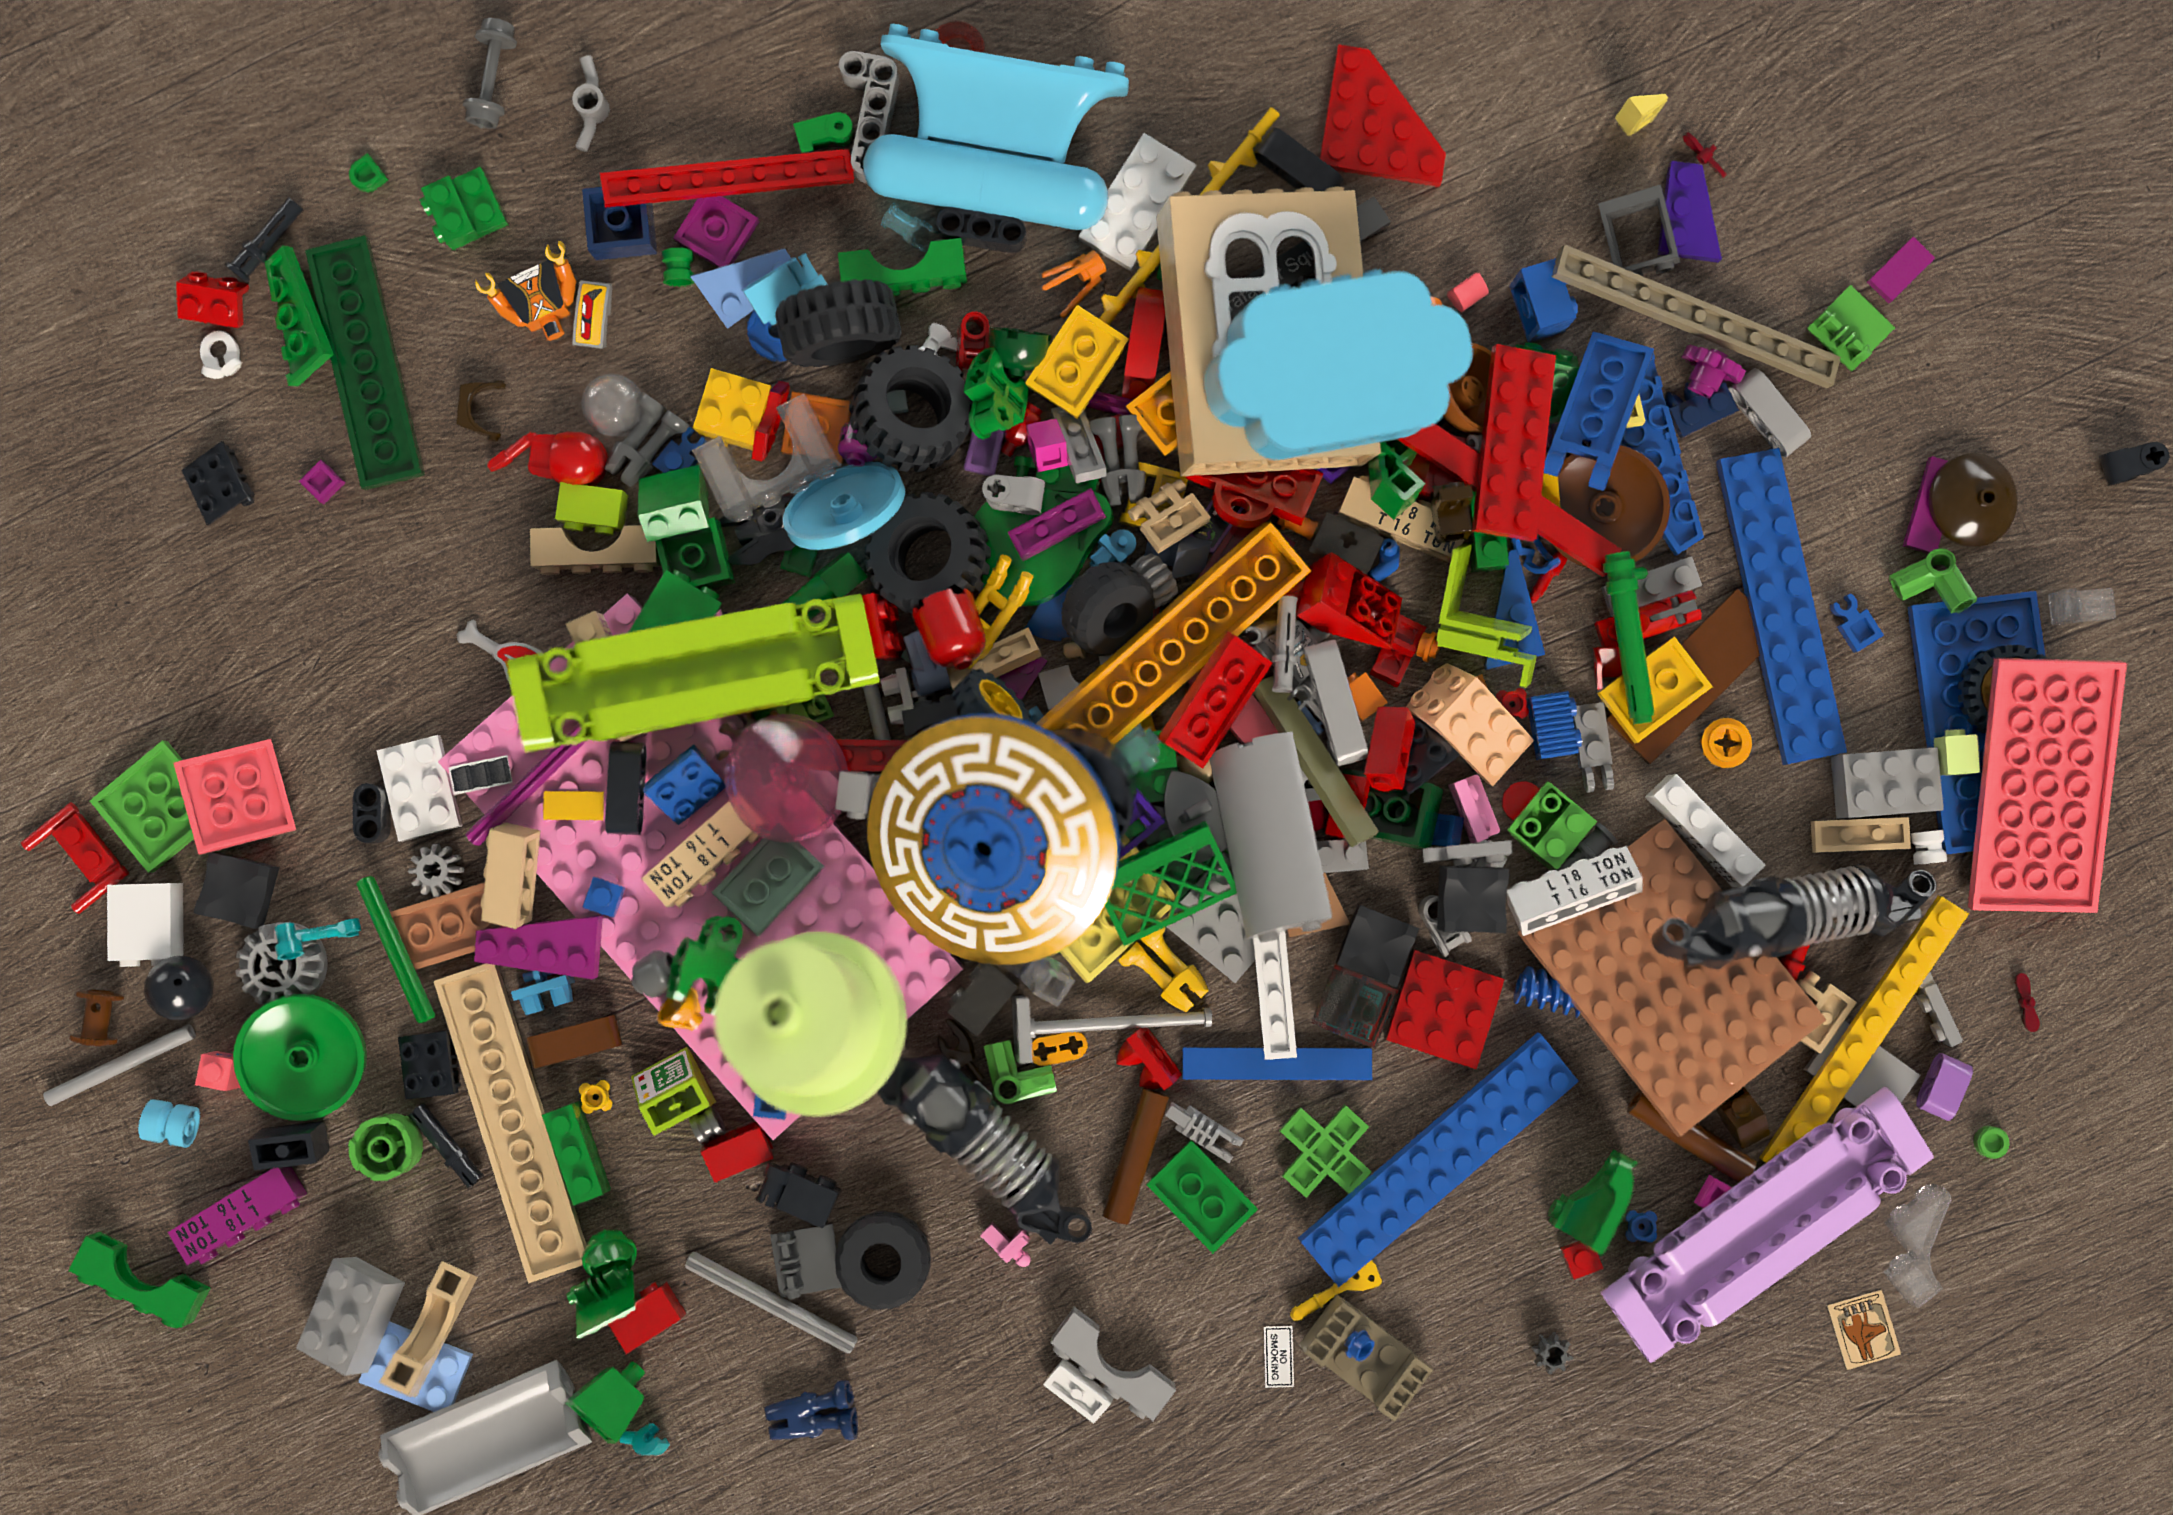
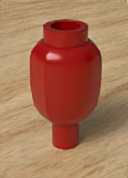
(1017, 434)

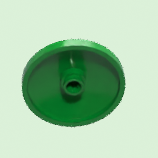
(299, 1057)

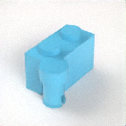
(779, 284)

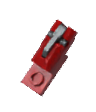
(1655, 618)

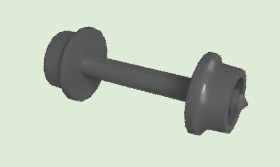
(497, 35)

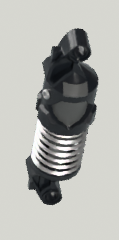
(1782, 915)
(968, 1126)

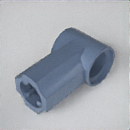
(925, 674)

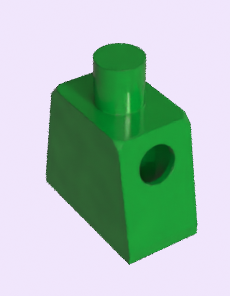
(609, 1401)

